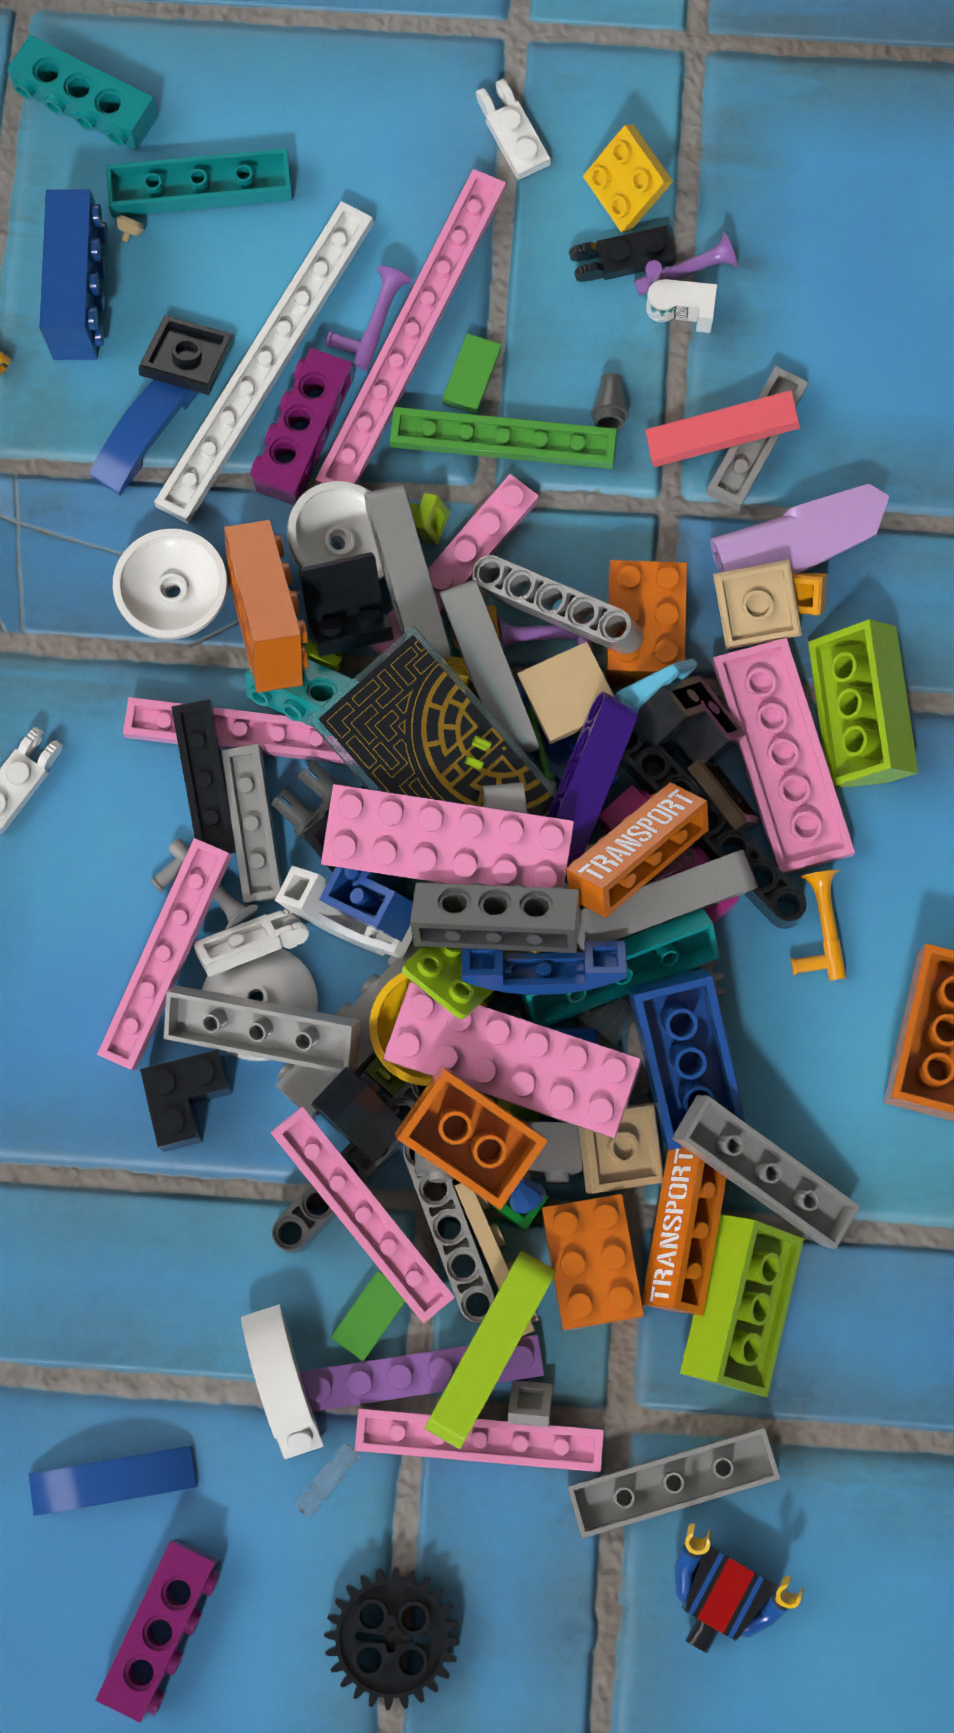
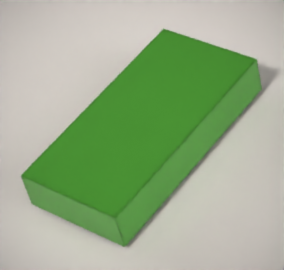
(472, 373)
(369, 1317)

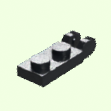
(623, 254)

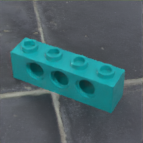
(40, 61)
(300, 701)

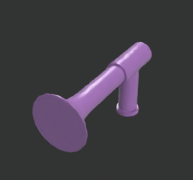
(719, 254)
(364, 350)
(511, 634)

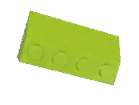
(863, 705)
(744, 1306)

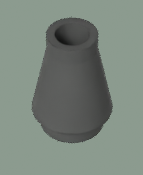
(610, 403)

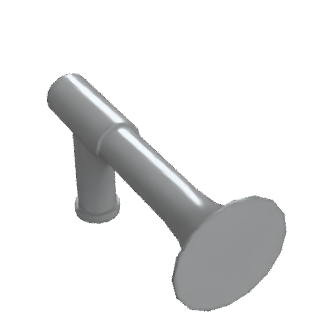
(235, 911)

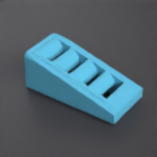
(642, 690)

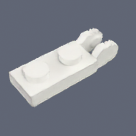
(513, 132)
(23, 776)
(250, 941)

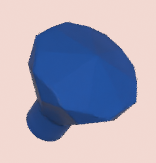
(527, 1195)

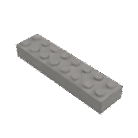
(262, 1029)
(765, 1171)
(673, 1482)

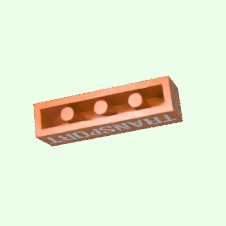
(638, 849)
(684, 1235)

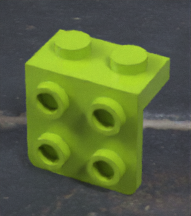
(440, 976)

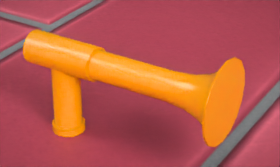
(832, 957)

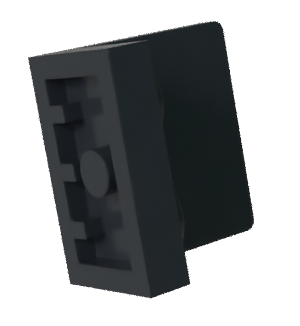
(344, 604)

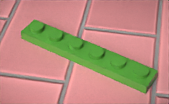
(503, 438)

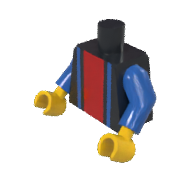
(726, 1594)

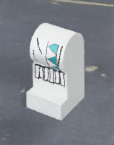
(682, 301)

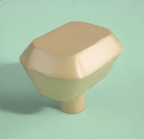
(129, 227)

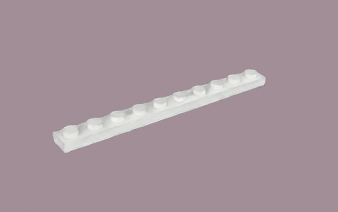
(264, 363)

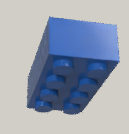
(73, 274)
(683, 1047)

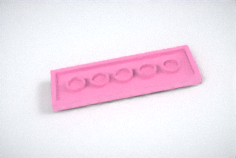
(783, 757)
(444, 840)
(516, 1061)

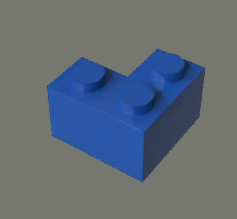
(369, 900)

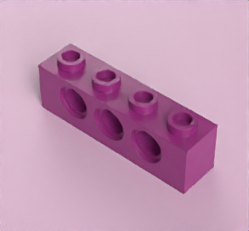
(290, 479)
(121, 1687)

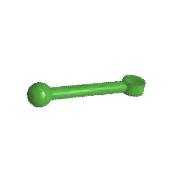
(541, 753)

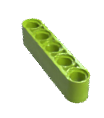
(490, 1349)

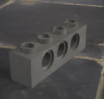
(477, 927)

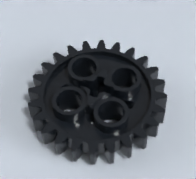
(390, 1678)

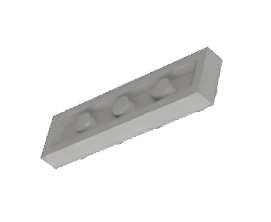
(745, 461)
(252, 823)

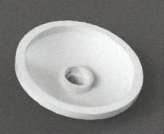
(330, 514)
(165, 562)
(276, 975)

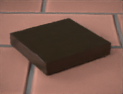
(725, 795)

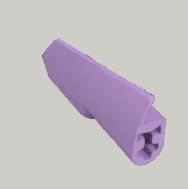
(805, 532)

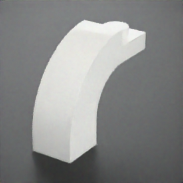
(301, 896)
(280, 1382)

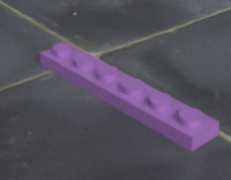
(406, 1376)

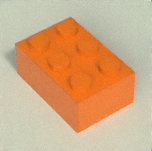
(657, 601)
(470, 1137)
(593, 1262)

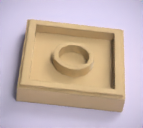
(757, 604)
(564, 690)
(625, 1161)

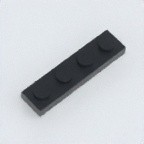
(204, 774)

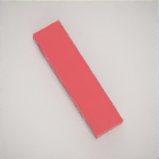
(722, 428)

